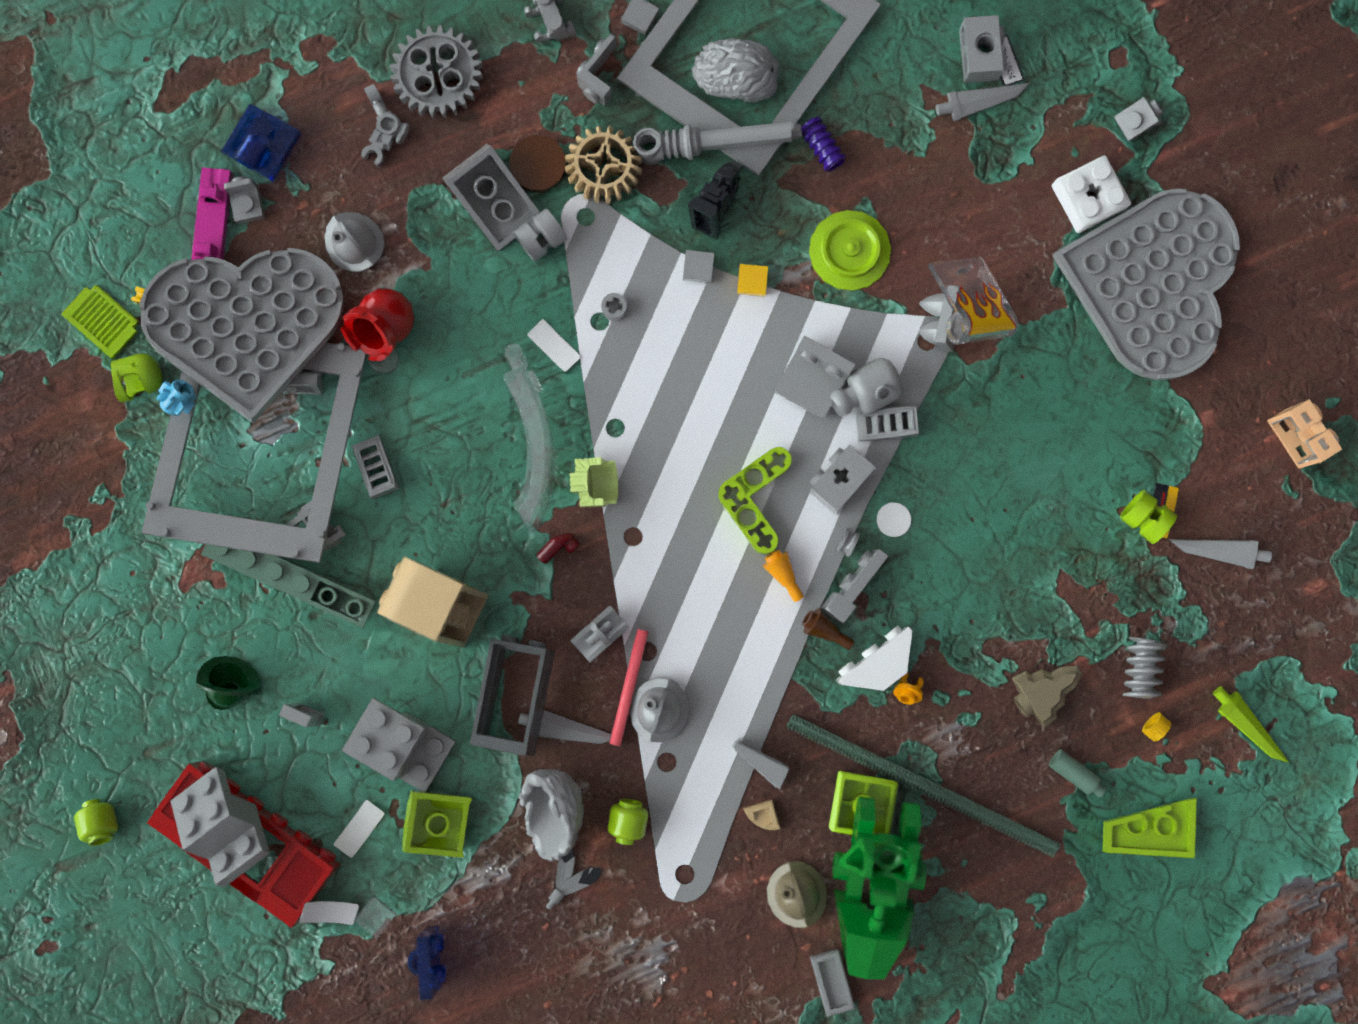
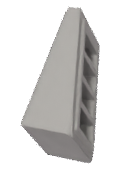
(912, 420)
(384, 488)
(767, 766)

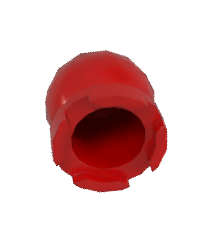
(378, 323)

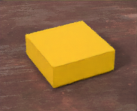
(752, 280)

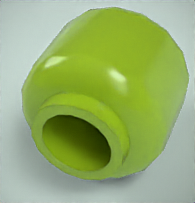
(627, 821)
(96, 822)

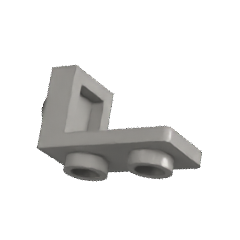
(592, 86)

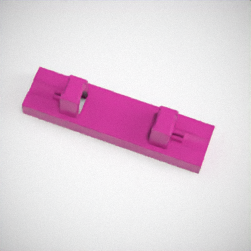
(211, 217)

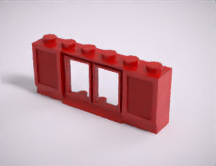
(292, 879)

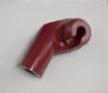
(555, 544)

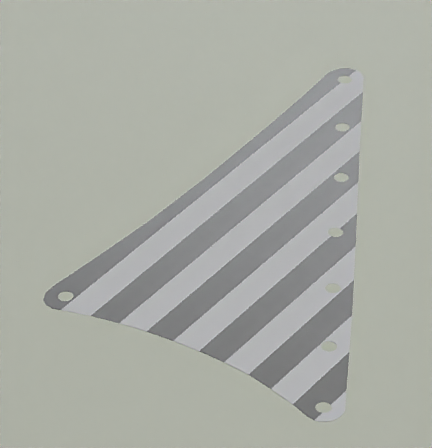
(699, 404)

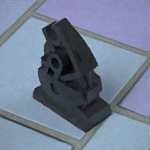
(715, 200)

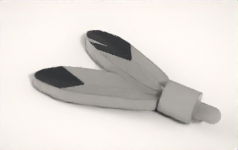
(569, 884)

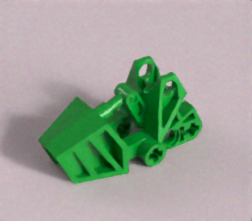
(894, 866)

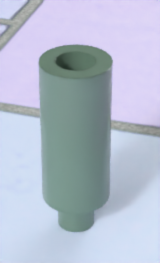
(1076, 773)

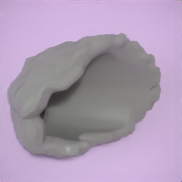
(737, 70)
(552, 812)

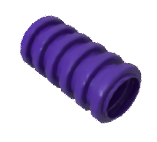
(821, 142)

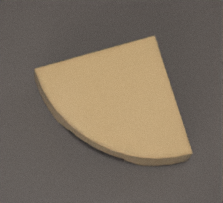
(763, 815)

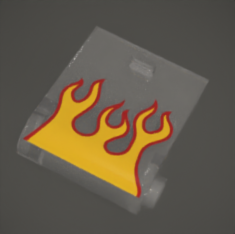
(976, 300)

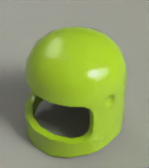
(131, 369)

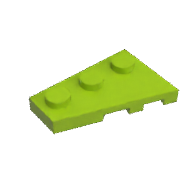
(1154, 832)

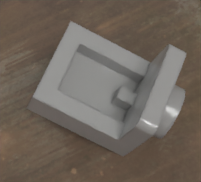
(1139, 117)

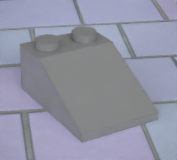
(491, 196)

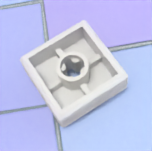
(1089, 211)

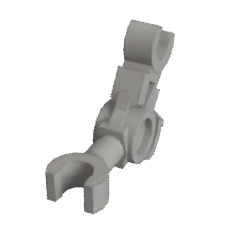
(386, 129)

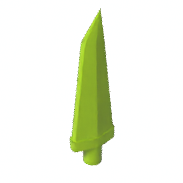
(1241, 716)

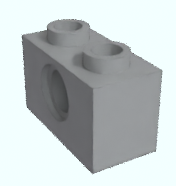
(976, 64)

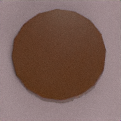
(537, 163)

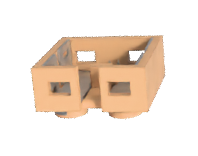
(1305, 431)

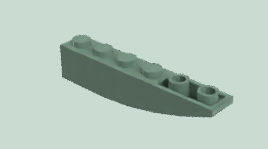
(297, 582)

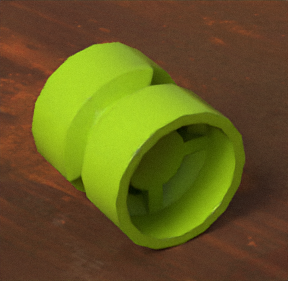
(1150, 518)

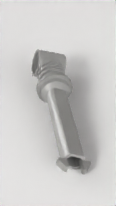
(692, 141)

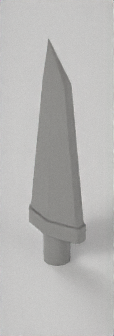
(968, 102)
(1229, 551)
(562, 728)

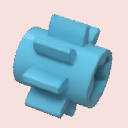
(176, 397)

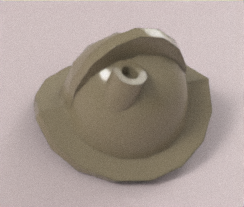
(797, 894)

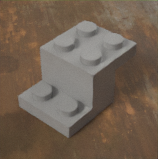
(399, 745)
(219, 827)

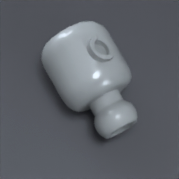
(869, 388)

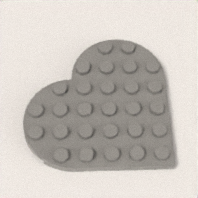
(1154, 281)
(243, 326)

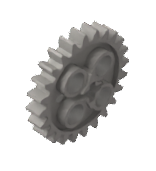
(411, 77)

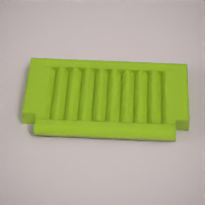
(101, 320)

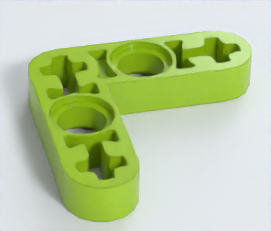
(746, 490)

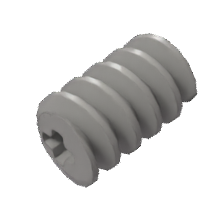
(1144, 668)

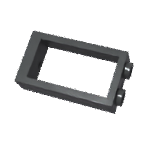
(489, 690)

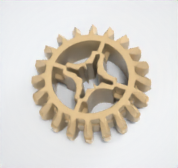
(593, 161)

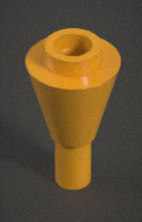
(780, 567)

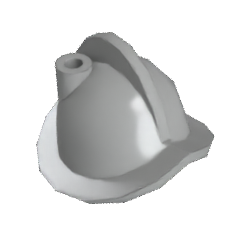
(353, 241)
(659, 710)

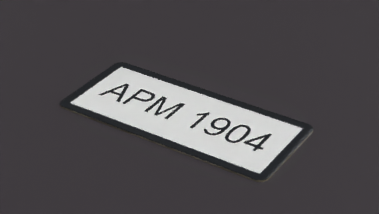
(1013, 71)

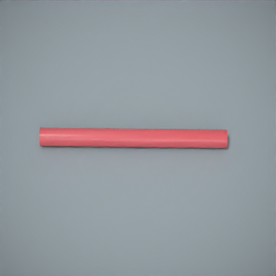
(628, 687)

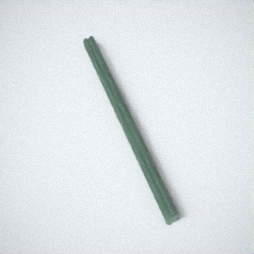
(923, 784)

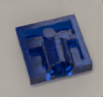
(261, 142)
(428, 968)

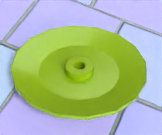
(850, 250)

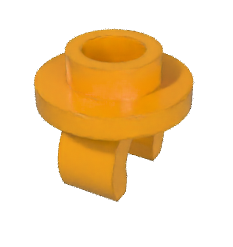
(908, 693)

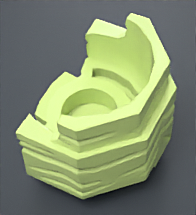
(595, 482)

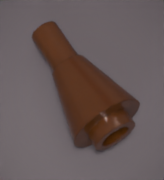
(820, 626)

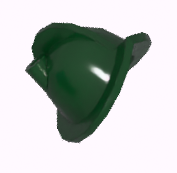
(227, 681)

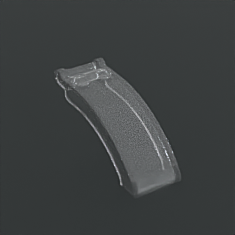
(540, 443)

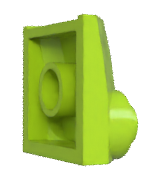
(435, 824)

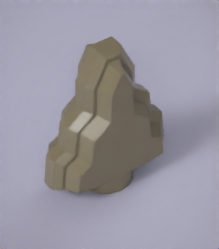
(1045, 692)

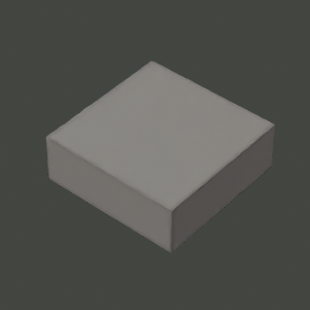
(640, 16)
(698, 266)

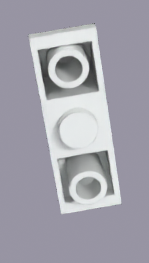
(880, 664)

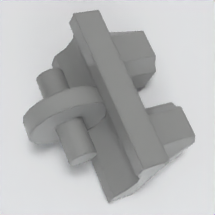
(600, 633)

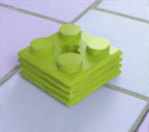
(849, 788)

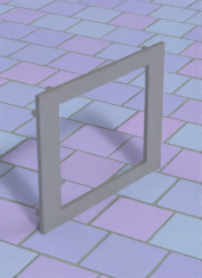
(689, 109)
(250, 534)

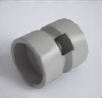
(550, 231)

